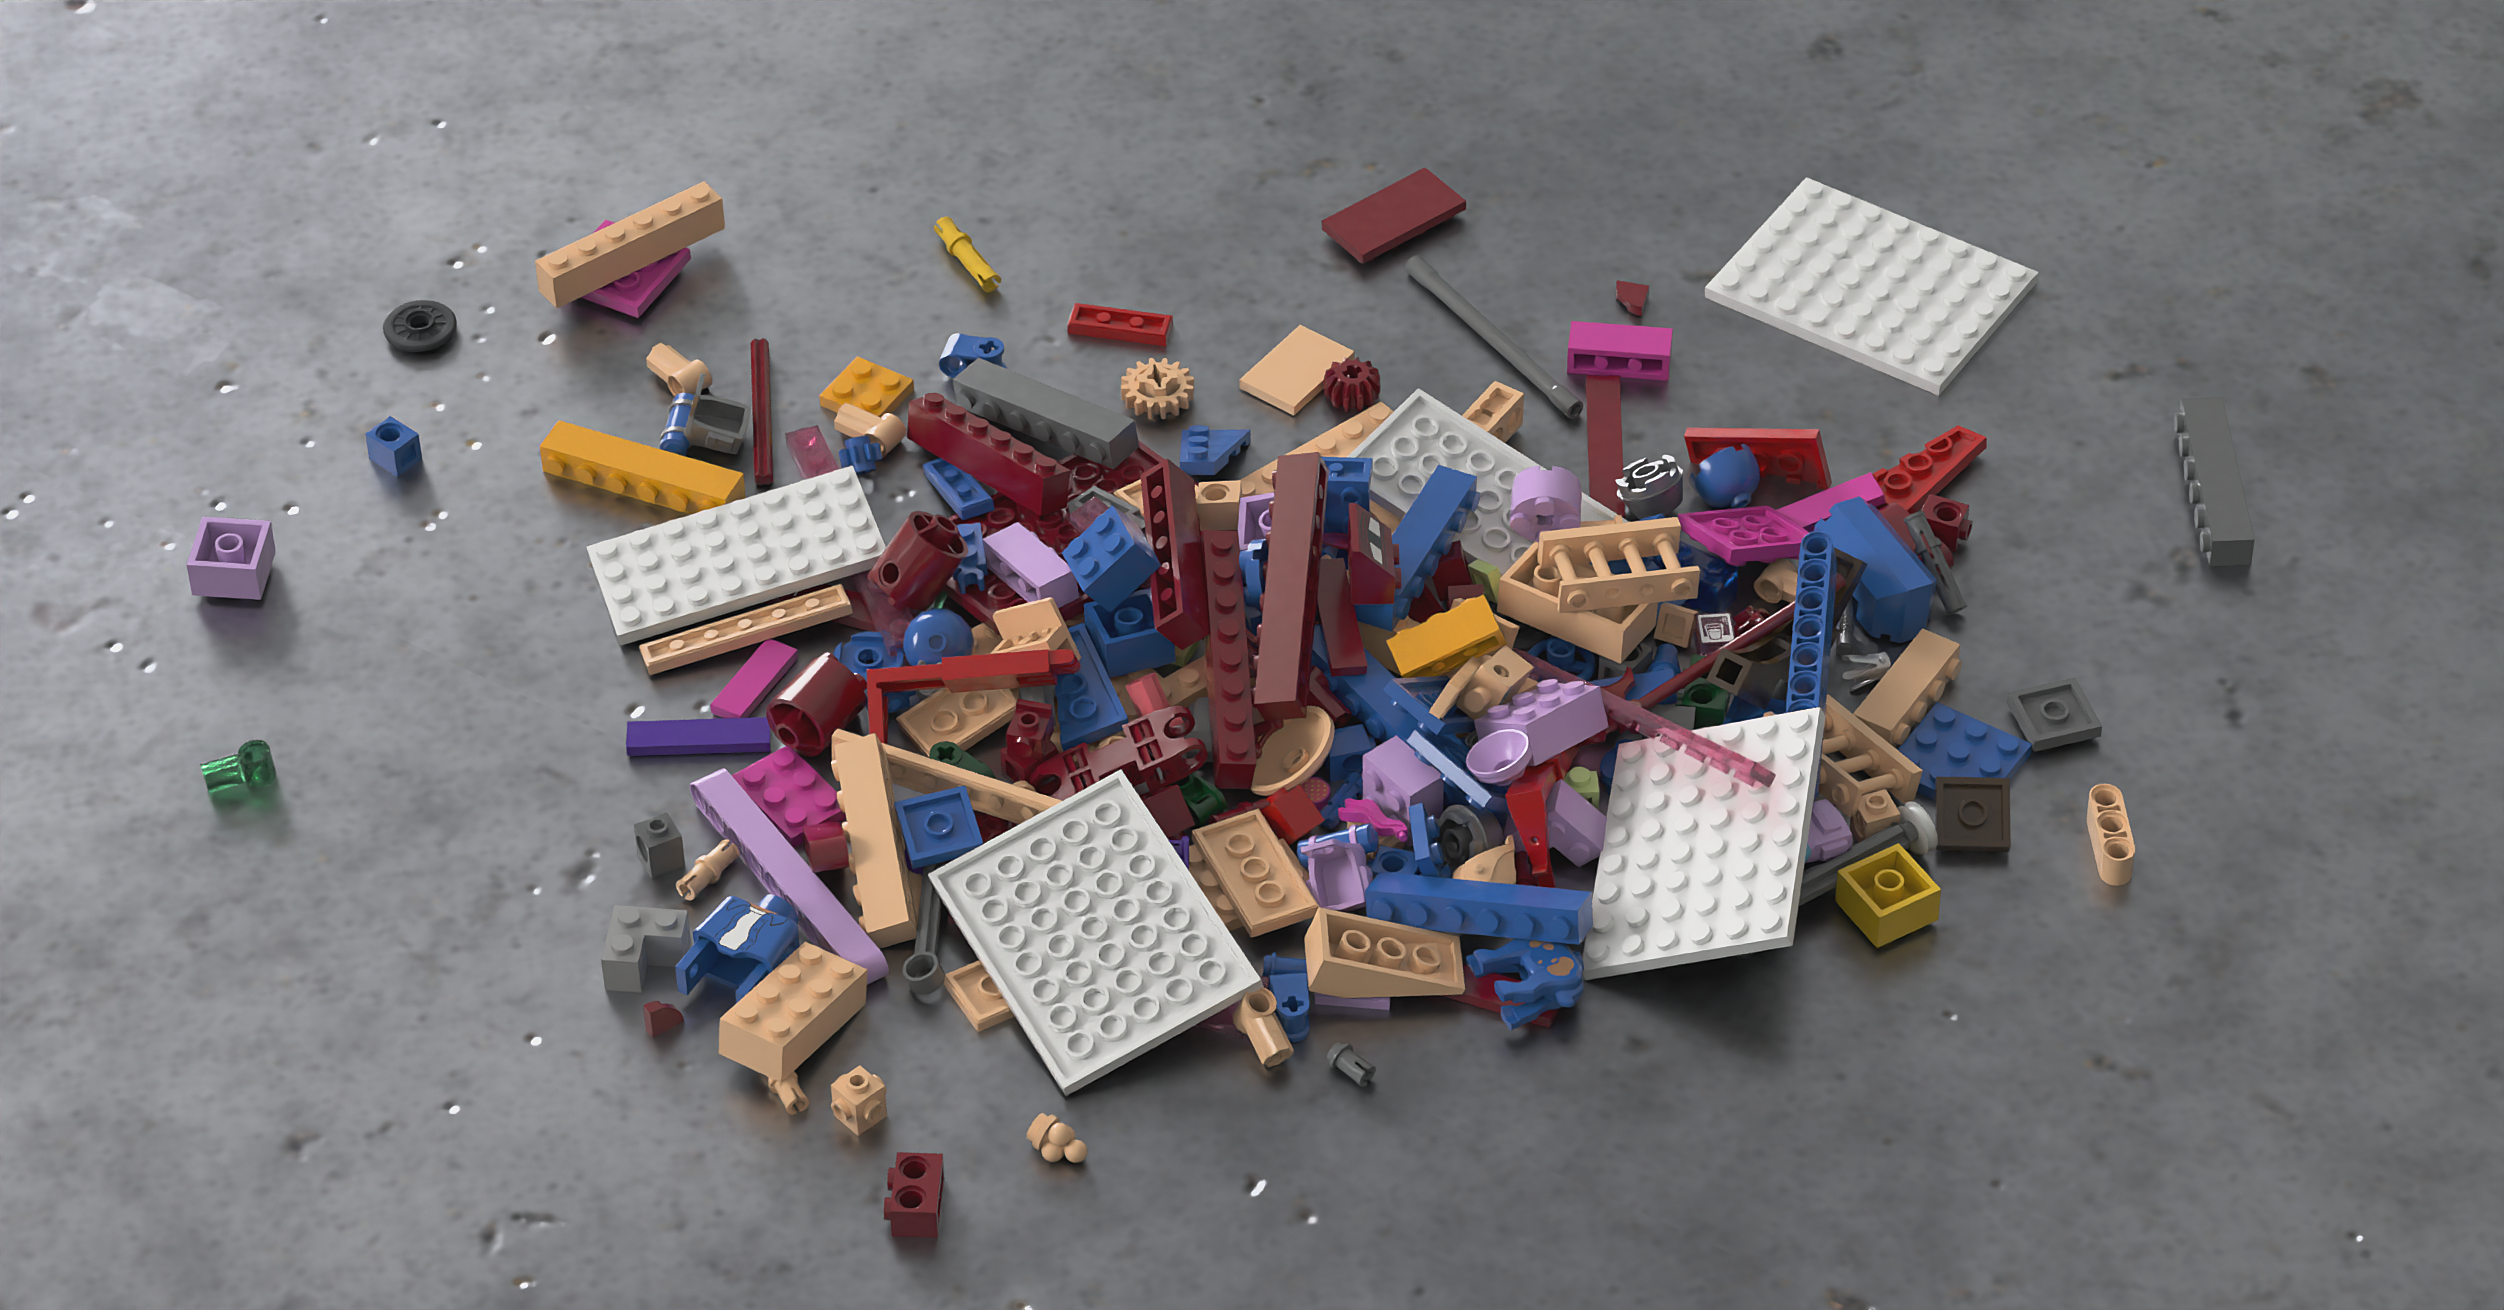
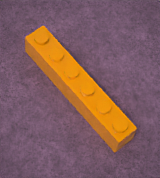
(638, 470)

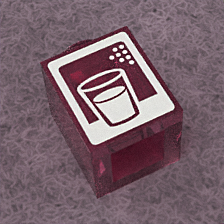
(1712, 632)

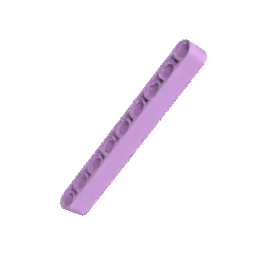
(785, 872)

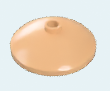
(1294, 752)

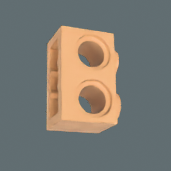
(1498, 411)

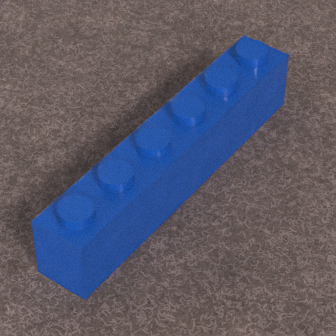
(1423, 538)
(1481, 907)

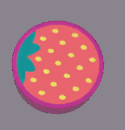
(1317, 791)

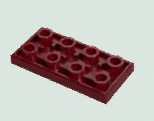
(1393, 215)

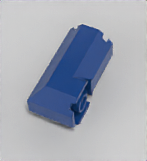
(1896, 586)

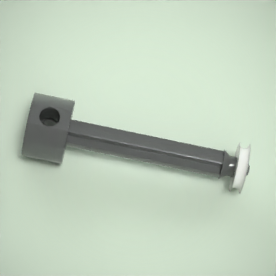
(1913, 833)

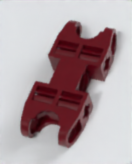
(1128, 755)

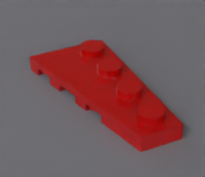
(1779, 452)
(1930, 469)

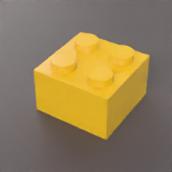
(1888, 895)

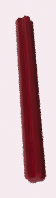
(761, 411)

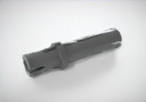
(1918, 525)

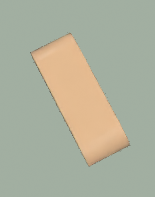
(2110, 834)

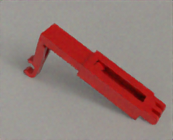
(966, 675)
(1529, 811)

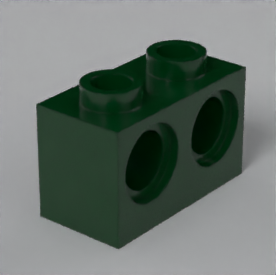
(1709, 700)

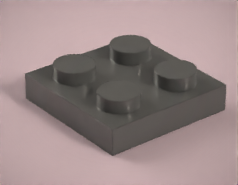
(2054, 714)

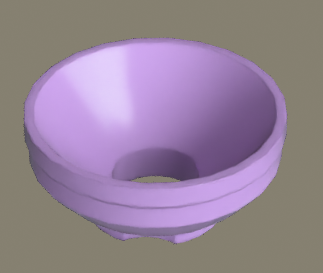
(1500, 757)

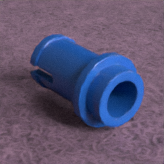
(1283, 965)

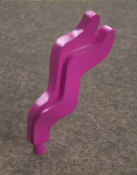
(1368, 812)

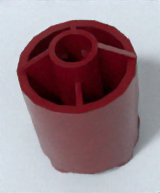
(919, 561)
(816, 705)

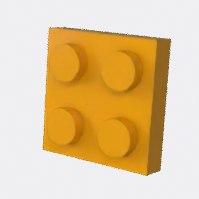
(867, 388)

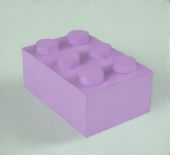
(1550, 716)

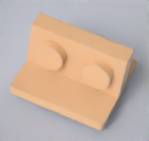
(1033, 627)

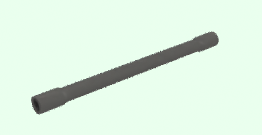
(1557, 393)

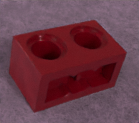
(916, 1194)

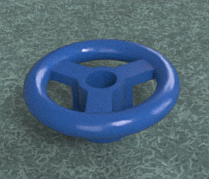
(1562, 655)

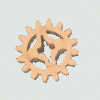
(1157, 388)

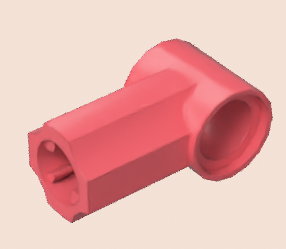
(1148, 697)

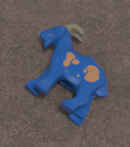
(1548, 974)

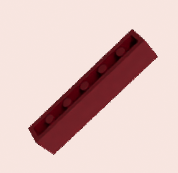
(988, 454)
(1175, 539)

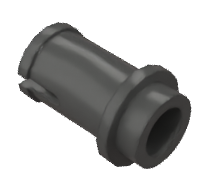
(1344, 1058)

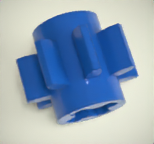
(860, 454)

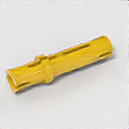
(961, 246)

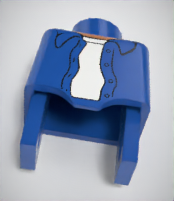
(740, 944)

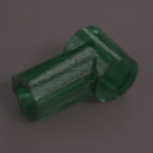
(250, 765)

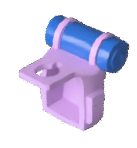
(1339, 866)

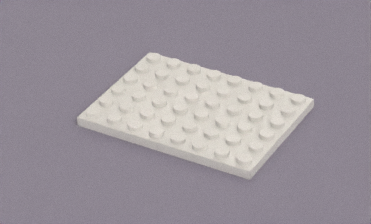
(1872, 285)
(1700, 858)
(1094, 932)

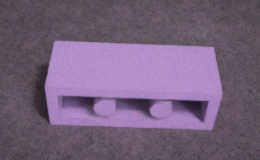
(1029, 566)

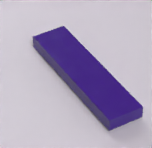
(698, 736)

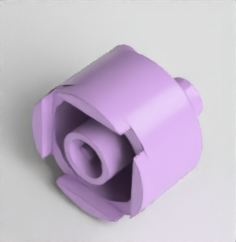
(1545, 501)

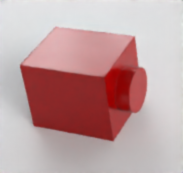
(1291, 814)

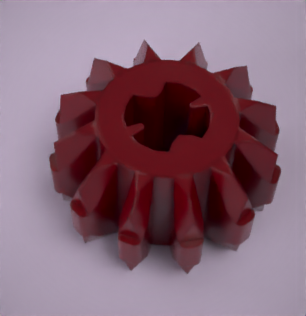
(1352, 384)

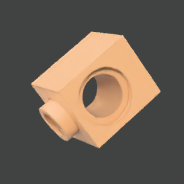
(1219, 505)
(1873, 815)

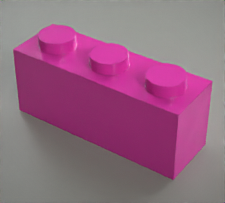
(1619, 350)

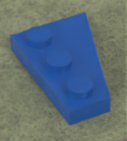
(1208, 450)

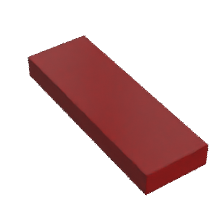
(1120, 324)

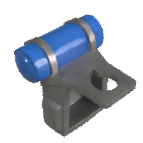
(704, 422)

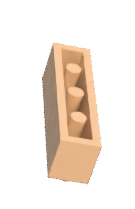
(1910, 686)

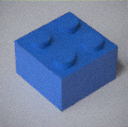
(1111, 558)
(1128, 636)

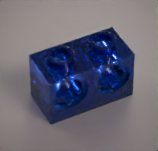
(1716, 580)

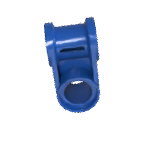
(964, 350)
(1292, 1004)

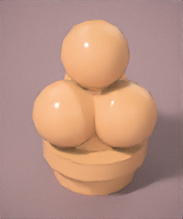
(1055, 1139)

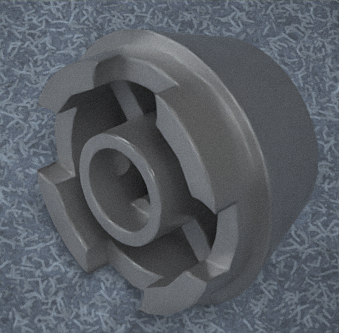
(1651, 487)
(1467, 833)

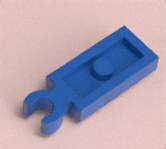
(974, 565)

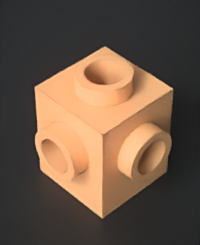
(859, 1100)

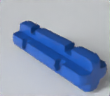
(1350, 789)

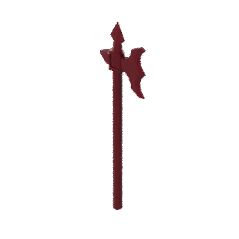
(1692, 673)

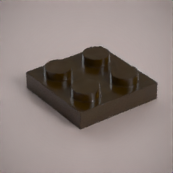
(1972, 814)

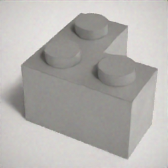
(642, 939)

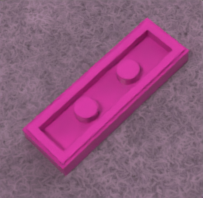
(1813, 508)
(754, 680)

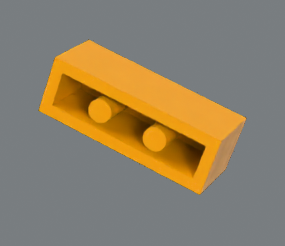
(1447, 640)

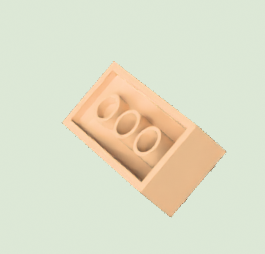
(1379, 958)

